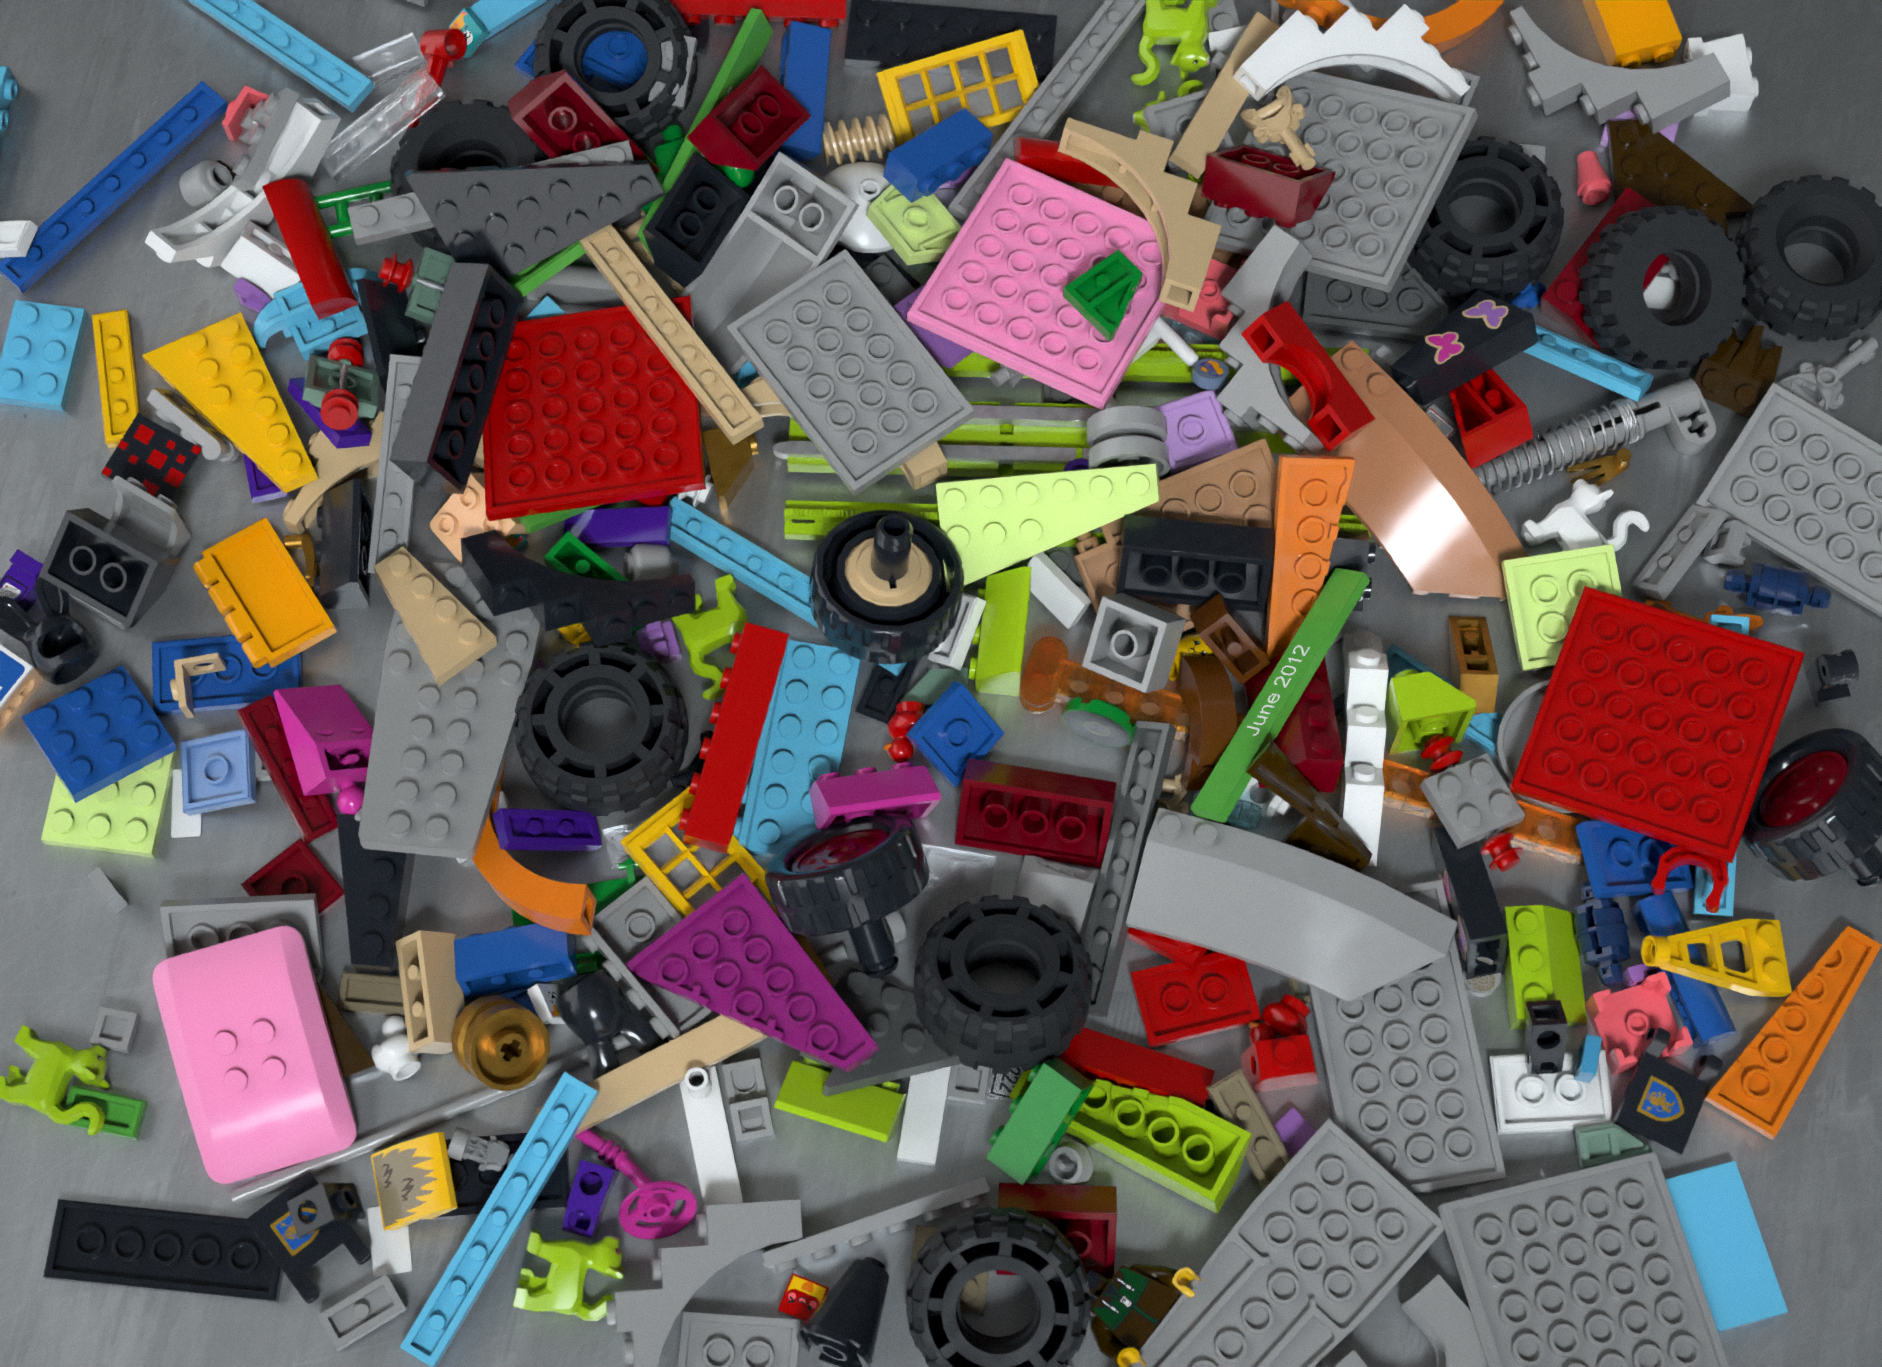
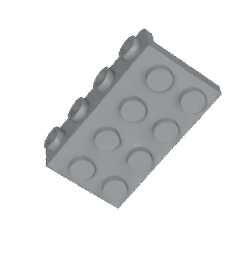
(211, 921)
(625, 931)

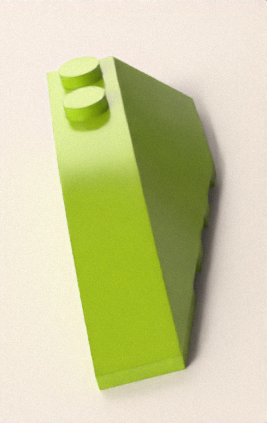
(1160, 1139)

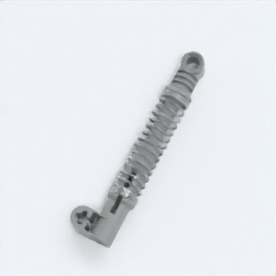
(1622, 422)

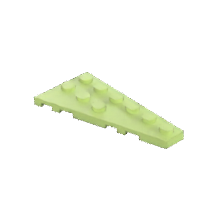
(1022, 515)

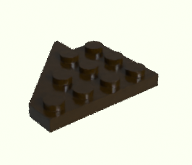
(1667, 174)

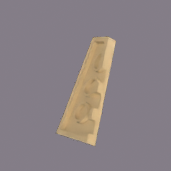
(437, 621)

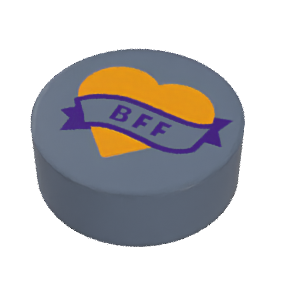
(1210, 374)

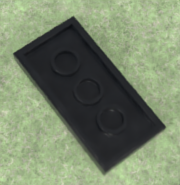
(475, 1186)

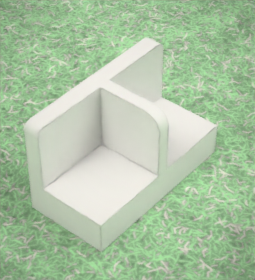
(261, 261)

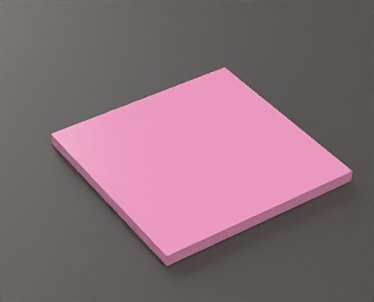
(1007, 278)

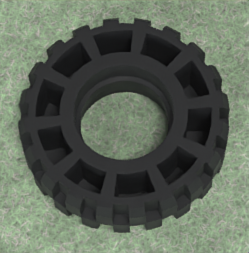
(1709, 287)

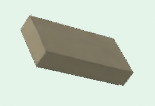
(370, 994)

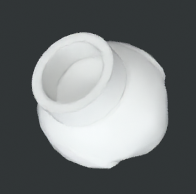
(394, 1053)

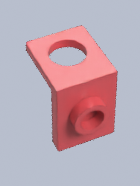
(247, 98)

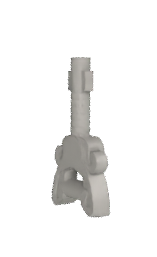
(1826, 380)

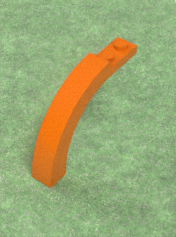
(1446, 27)
(539, 899)

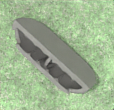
(578, 286)

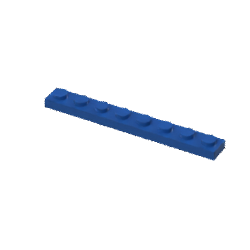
(114, 185)

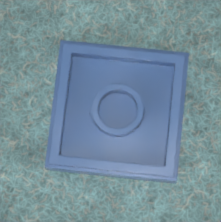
(218, 772)

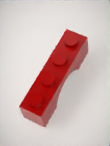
(1285, 340)

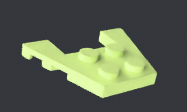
(915, 230)

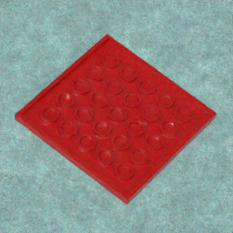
(589, 417)
(1658, 723)

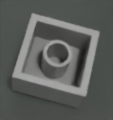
(1133, 642)

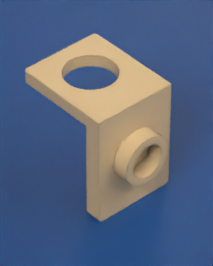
(187, 667)

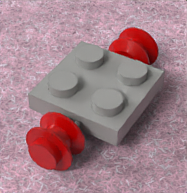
(1472, 801)

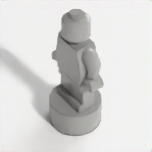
(490, 1154)

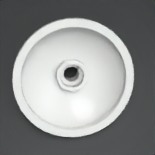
(854, 181)

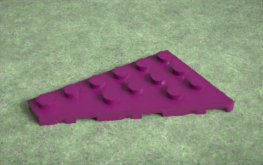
(752, 970)

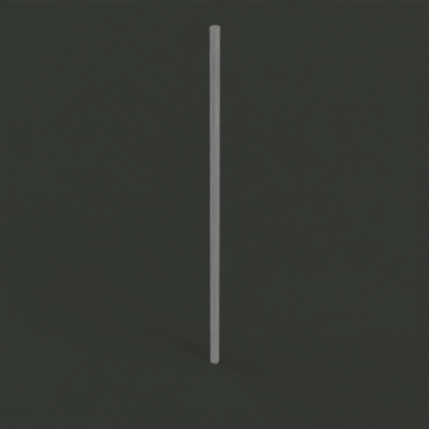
(438, 1115)

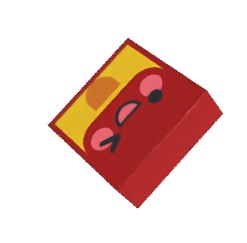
(801, 1297)

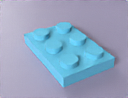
(40, 354)

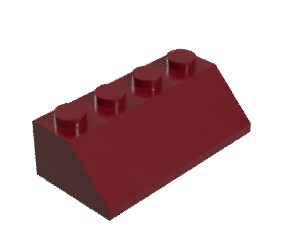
(566, 118)
(1562, 298)
(1310, 732)
(1035, 813)

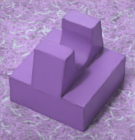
(659, 641)

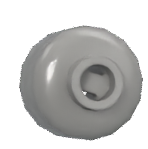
(204, 183)
(649, 562)

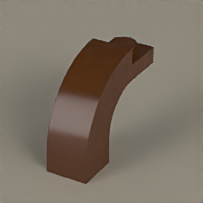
(1211, 713)

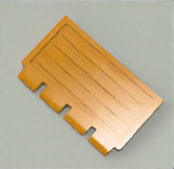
(263, 595)

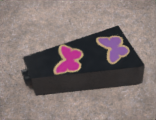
(1464, 346)
(1471, 904)

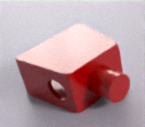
(1280, 1063)

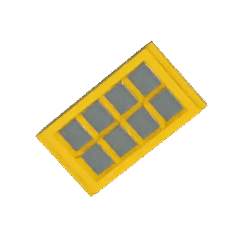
(985, 77)
(685, 871)

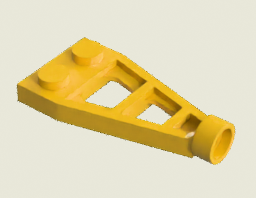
(1762, 951)

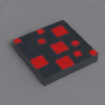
(153, 458)

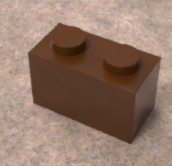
(1230, 639)

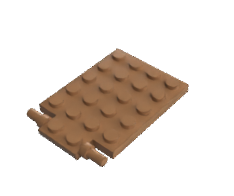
(1224, 490)

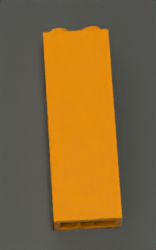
(1634, 31)

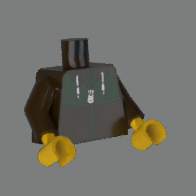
(1133, 1307)

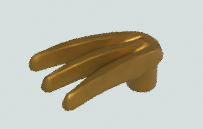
(1610, 466)
(304, 542)

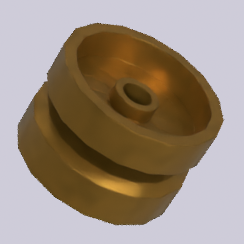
(500, 1043)

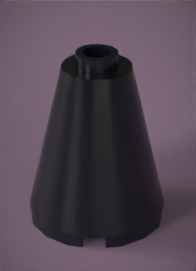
(849, 1316)

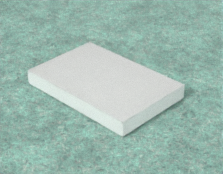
(1546, 1100)

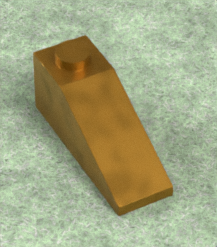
(1473, 661)

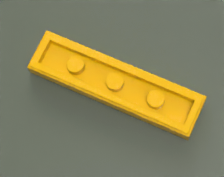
(116, 373)

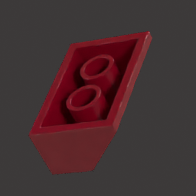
(749, 123)
(1264, 184)
(1079, 1212)

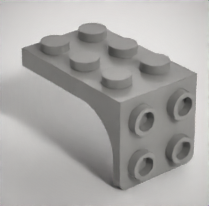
(147, 517)

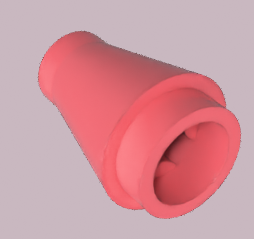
(1592, 180)

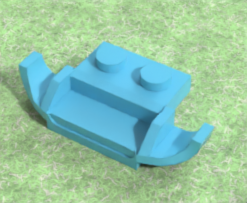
(296, 318)

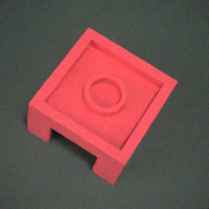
(1211, 307)
(1627, 1015)

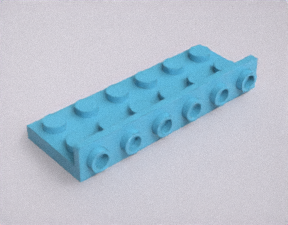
(797, 745)

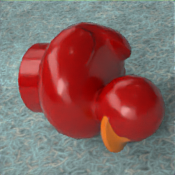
(906, 716)
(1283, 1017)

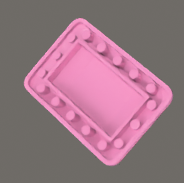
(254, 1054)

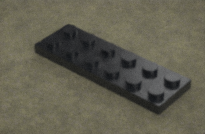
(900, 33)

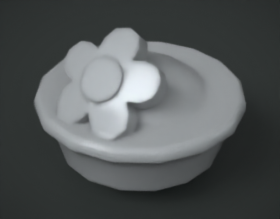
(1071, 1164)

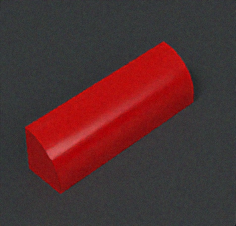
(1045, 158)
(310, 246)
(1136, 1066)

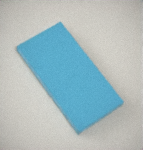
(1726, 1246)

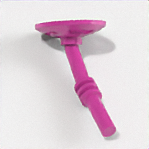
(655, 1198)

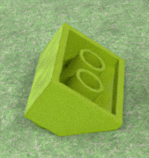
(1002, 633)
(1421, 708)
(1542, 962)
(864, 1111)

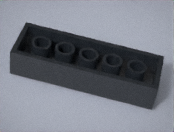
(457, 378)

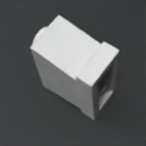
(1736, 62)

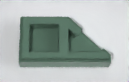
(935, 684)
(1606, 1143)

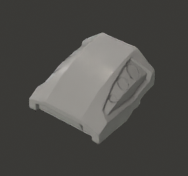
(1058, 887)

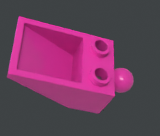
(327, 742)

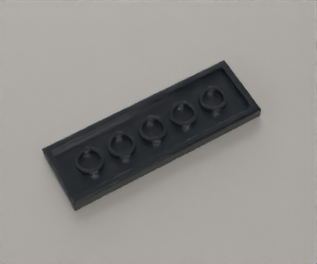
(160, 1252)

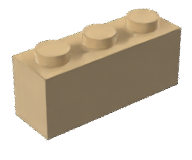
(429, 990)

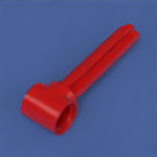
(441, 50)

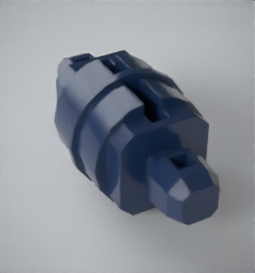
(1777, 589)
(1602, 935)

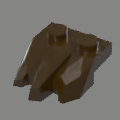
(1739, 372)

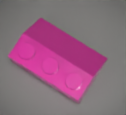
(898, 790)

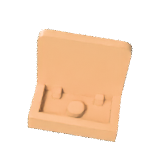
(466, 516)

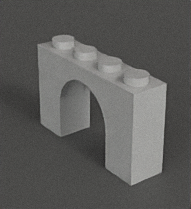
(1444, 1322)

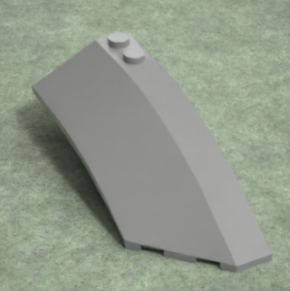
(774, 242)
(1281, 908)

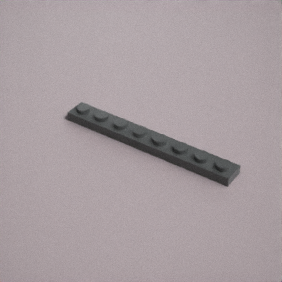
(1123, 855)

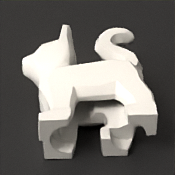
(1572, 528)

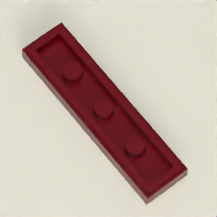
(266, 732)

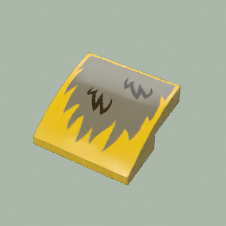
(414, 1181)

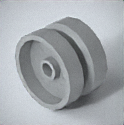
(1128, 438)

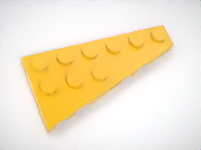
(233, 390)

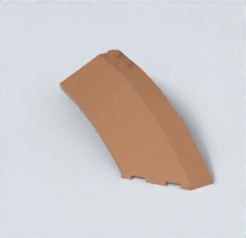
(1418, 491)

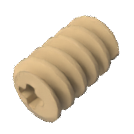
(857, 139)

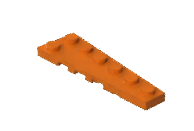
(1305, 527)
(1782, 1055)

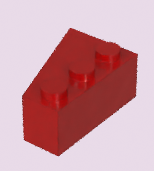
(1489, 418)

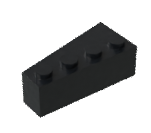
(375, 899)

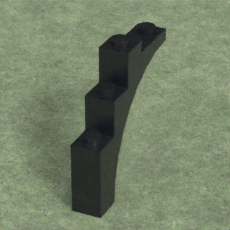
(560, 599)

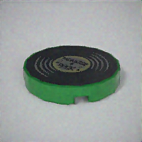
(1099, 722)

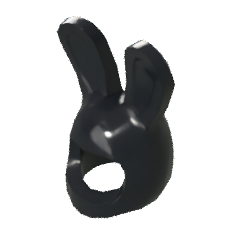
(57, 643)
(596, 1012)

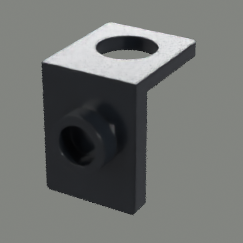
(333, 1202)

